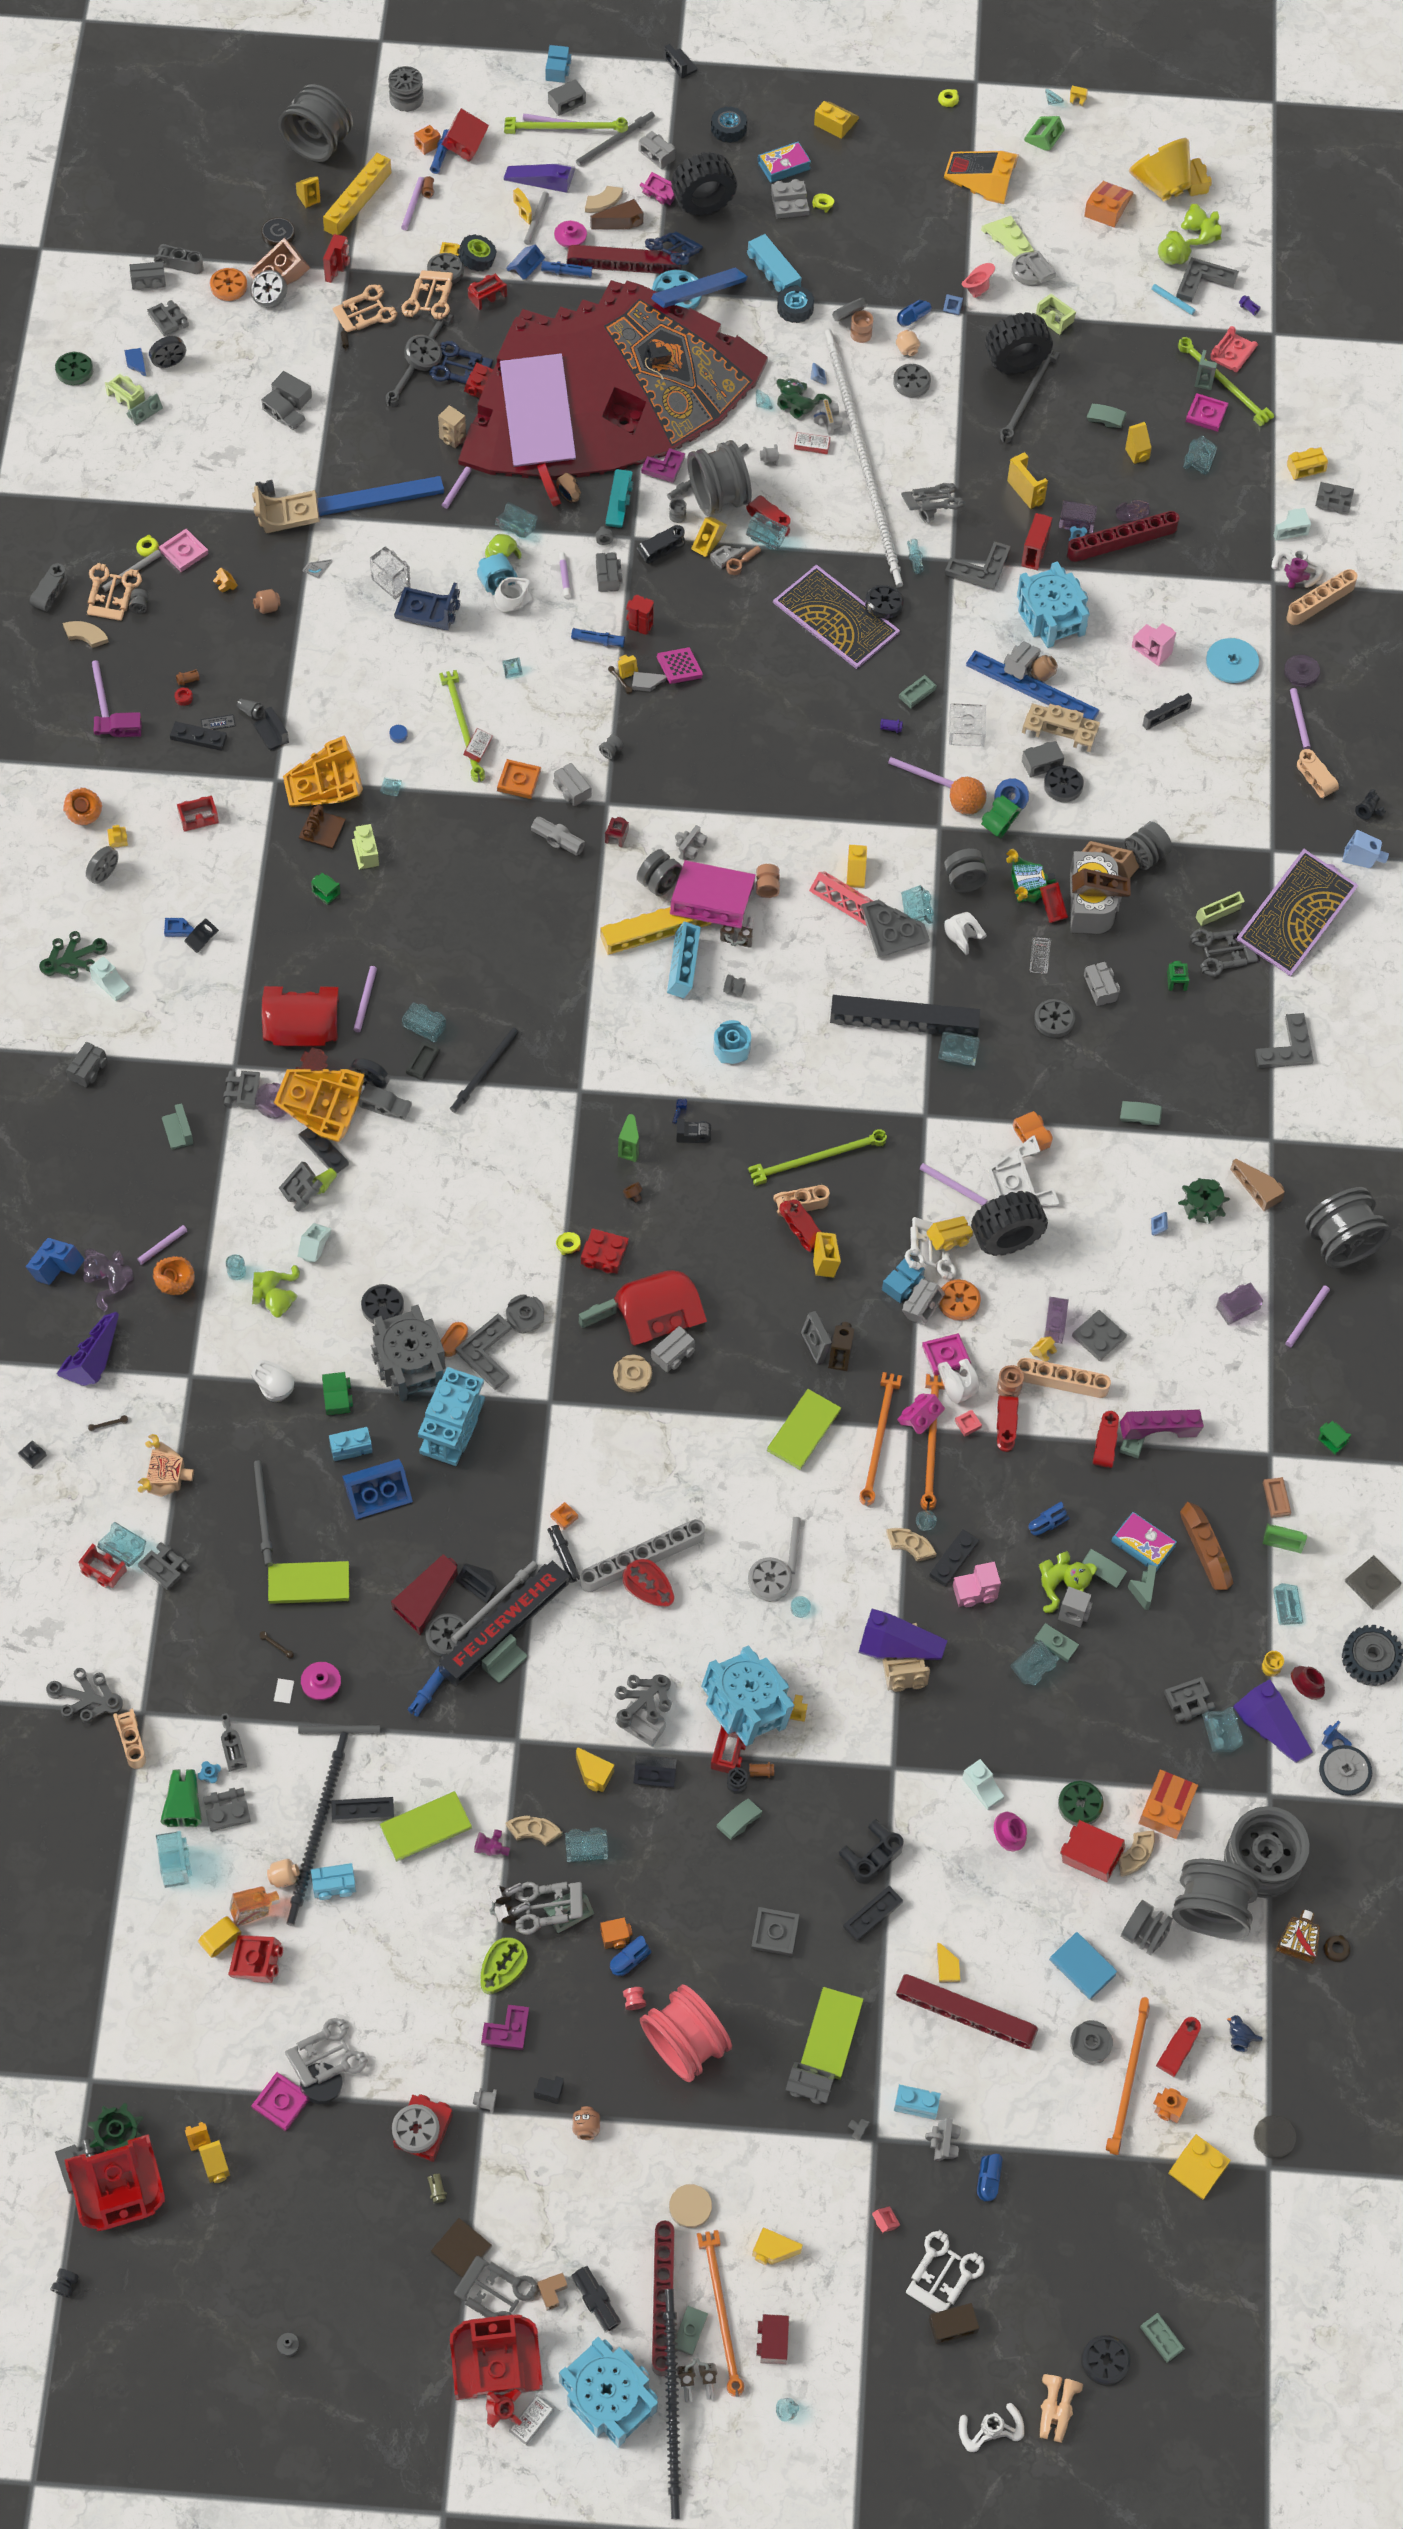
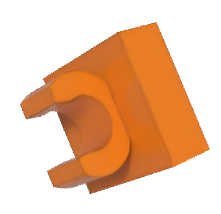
(564, 1515)

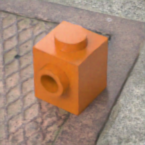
(427, 139)
(615, 1933)

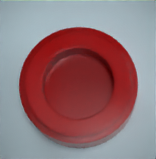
(183, 696)

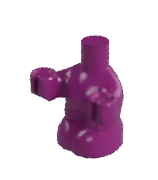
(1295, 572)
(490, 1846)

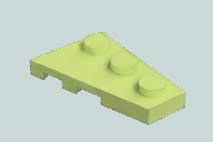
(1009, 235)

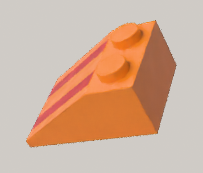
(1107, 203)
(1168, 1804)

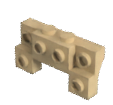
(1062, 723)

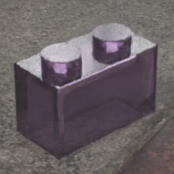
(1077, 515)
(1239, 1303)
(1056, 1319)

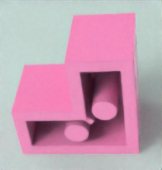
(1155, 643)
(977, 1587)

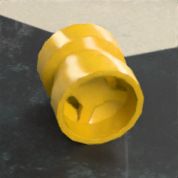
(1275, 1660)

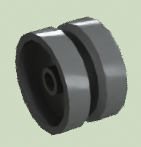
(966, 870)
(659, 872)

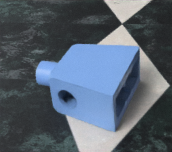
(1364, 850)

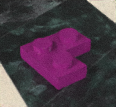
(666, 469)
(508, 2035)

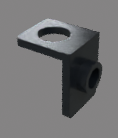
(200, 935)

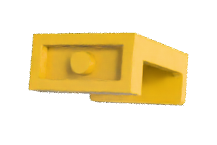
(1024, 483)

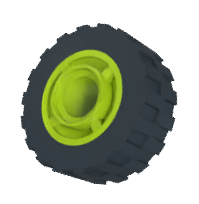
(477, 252)

